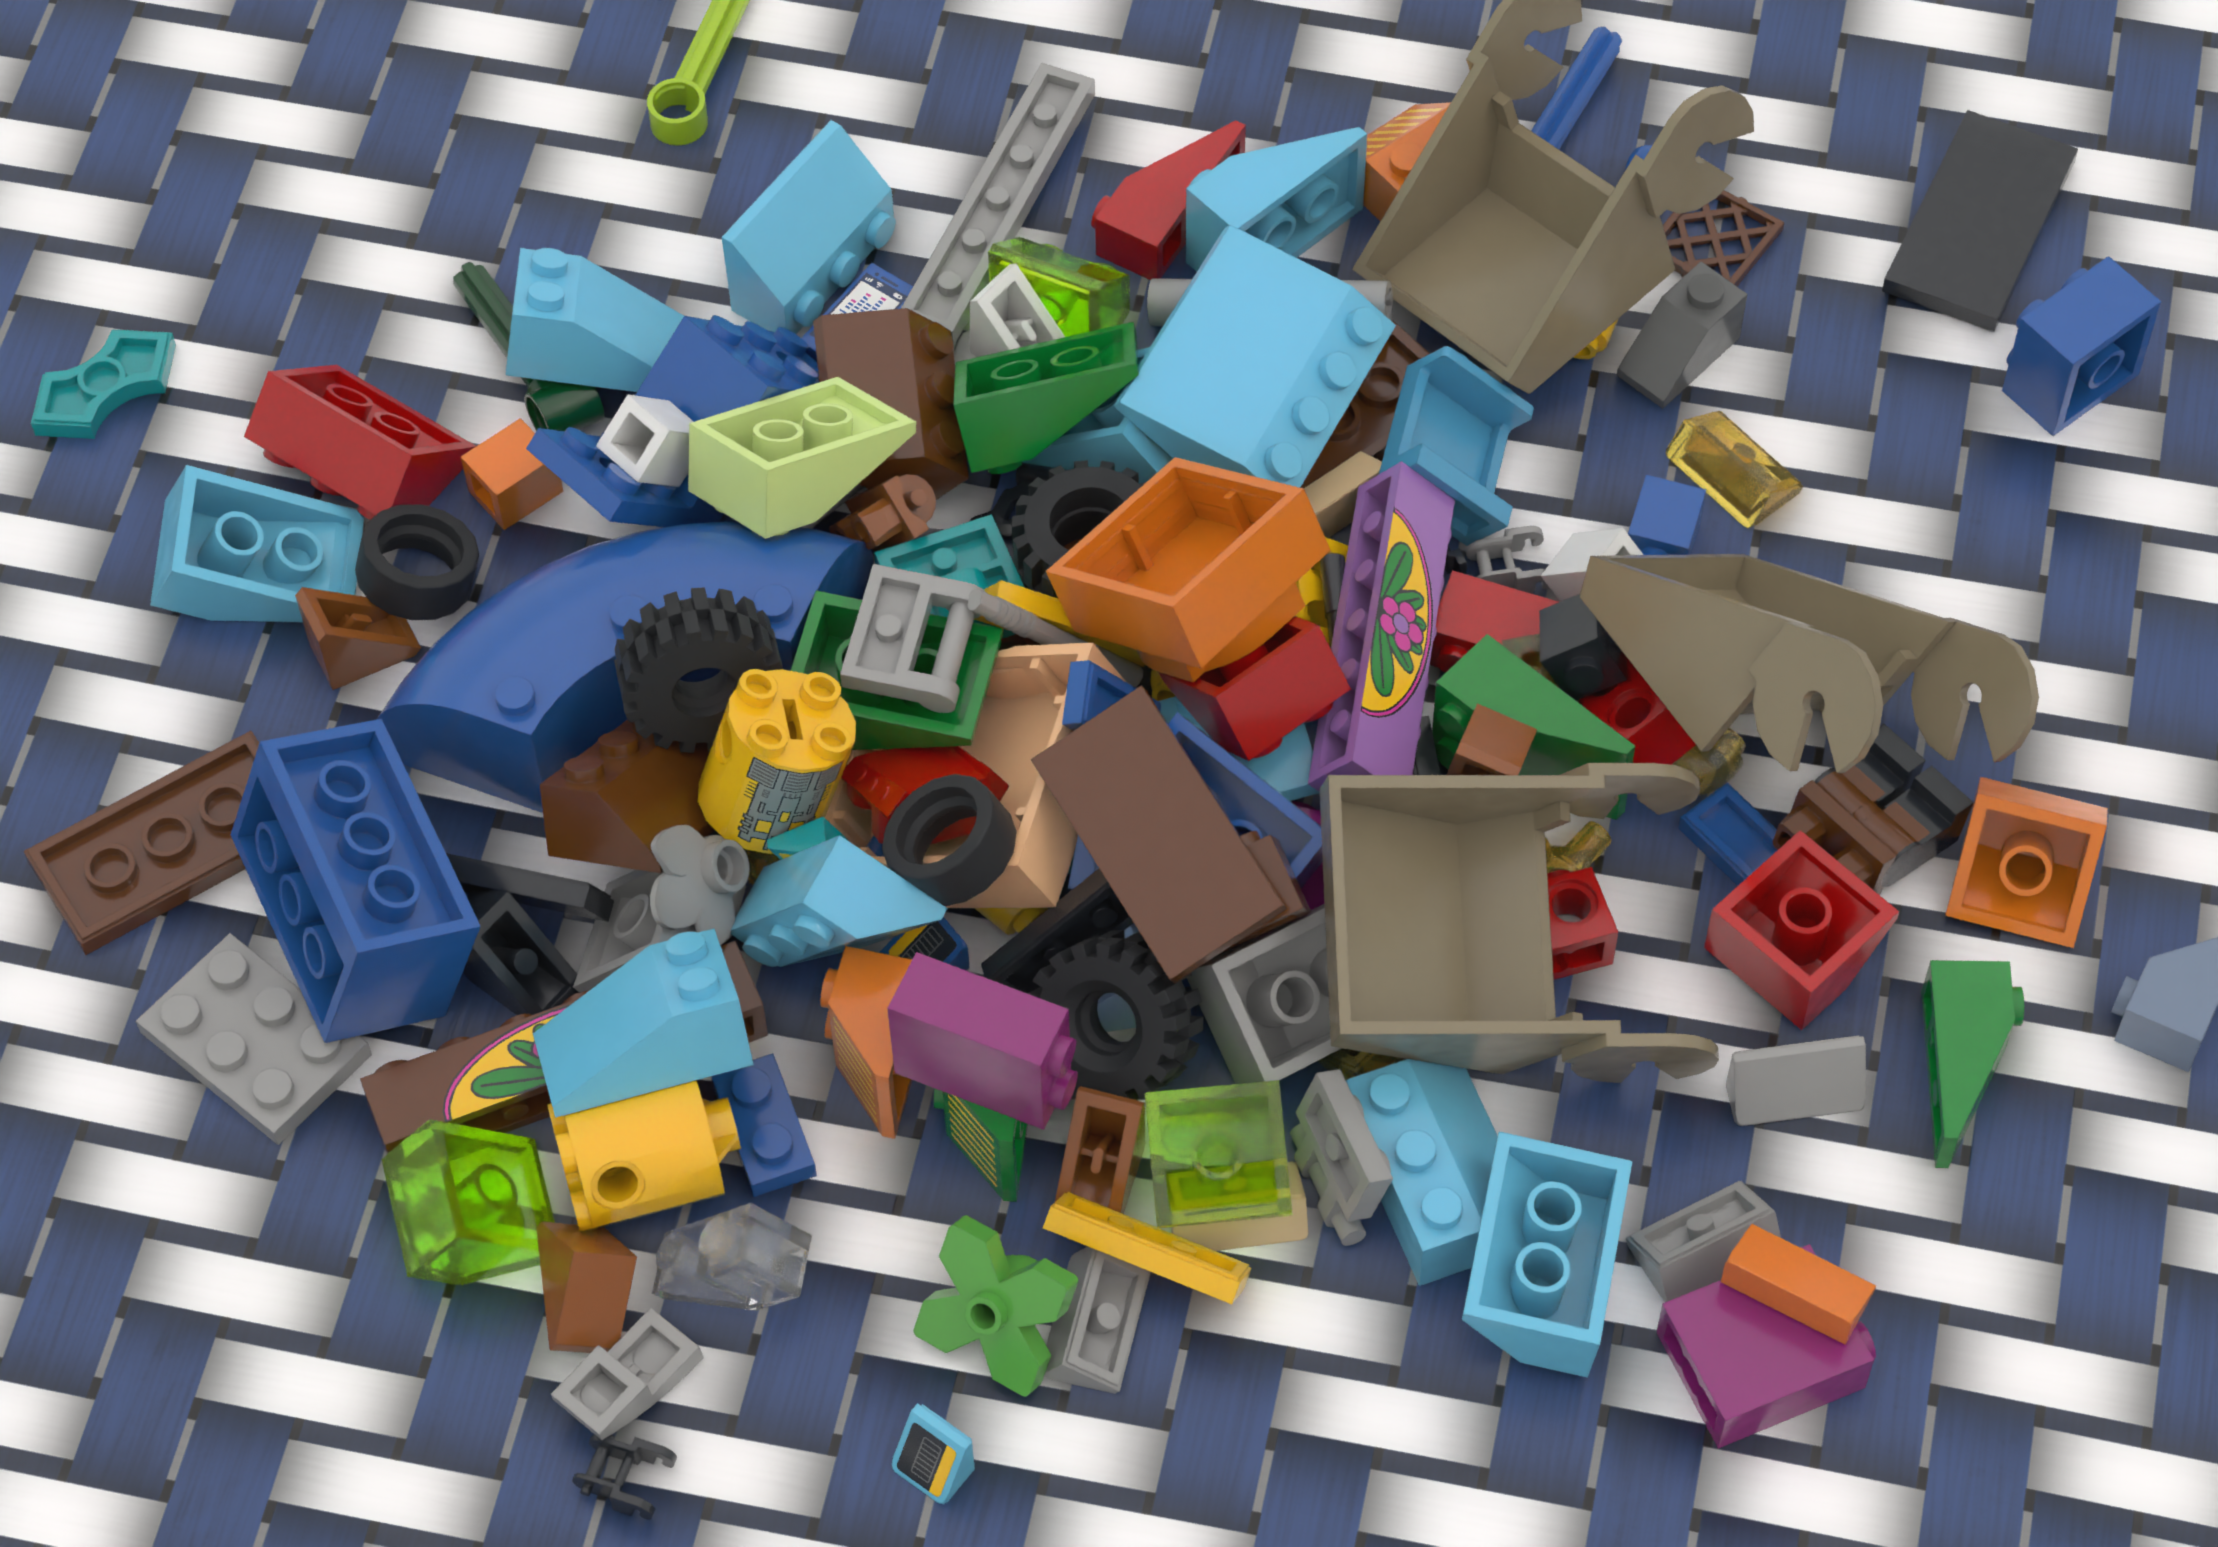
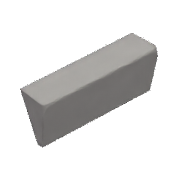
(1797, 1080)
(1694, 1243)
(1098, 1329)

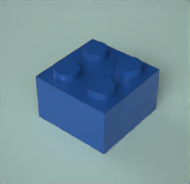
(2080, 344)

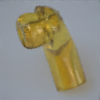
(1580, 850)

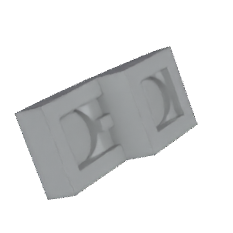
(629, 1378)

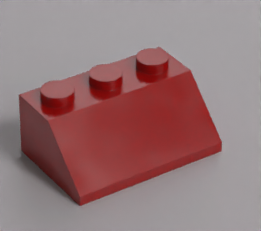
(354, 439)

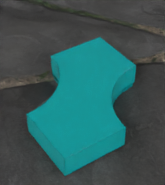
(80, 398)

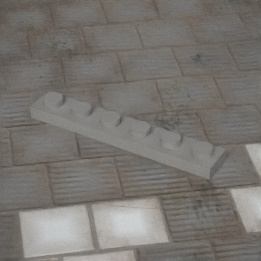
(1001, 195)

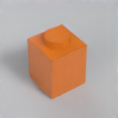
(508, 477)

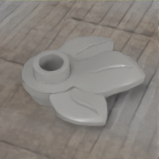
(697, 880)

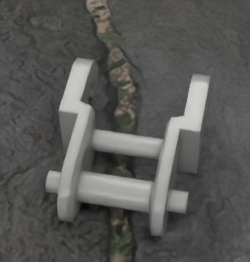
(1502, 547)

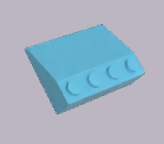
(1255, 362)

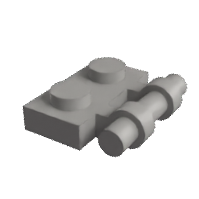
(1340, 1155)

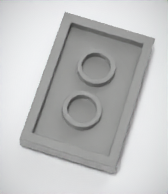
(251, 1039)

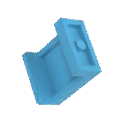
(1454, 434)

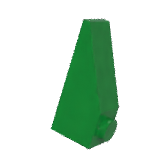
(1966, 1032)

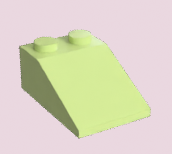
(792, 454)

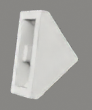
(1009, 315)

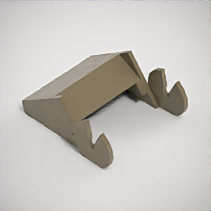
(1516, 240)
(1776, 643)
(1448, 919)

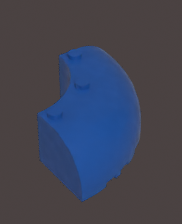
(535, 666)

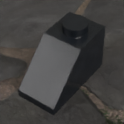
(515, 958)

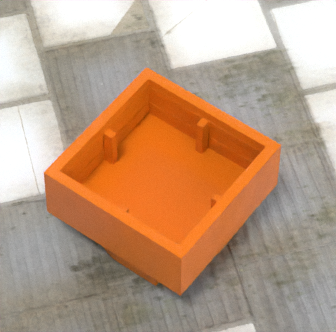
(1192, 568)

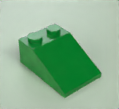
(1031, 395)
(1503, 682)
(892, 721)

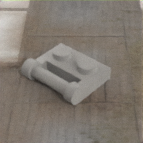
(891, 634)

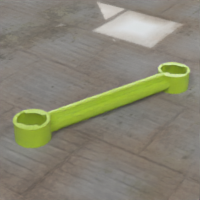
(695, 76)

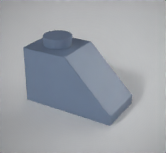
(2170, 1004)

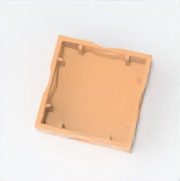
(1016, 724)

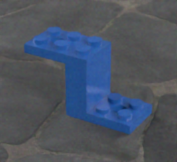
(703, 373)

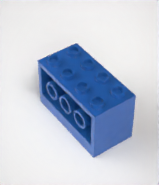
(353, 880)

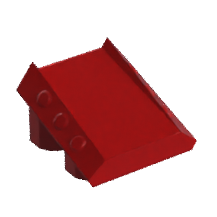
(889, 776)

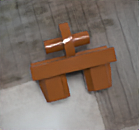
(888, 513)

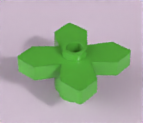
(996, 1302)

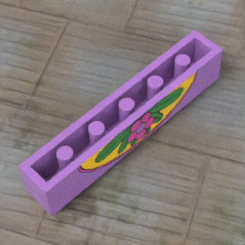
(1385, 626)

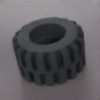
(1062, 512)

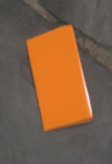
(1797, 1283)

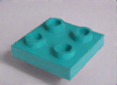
(964, 553)

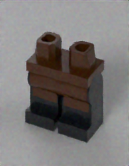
(1880, 813)

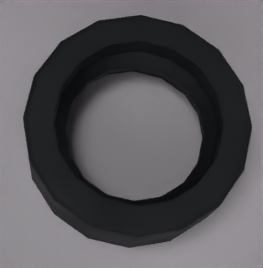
(406, 593)
(926, 815)

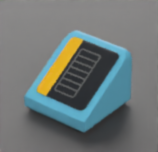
(933, 1455)

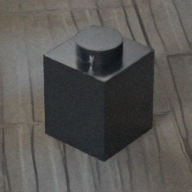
(1579, 650)

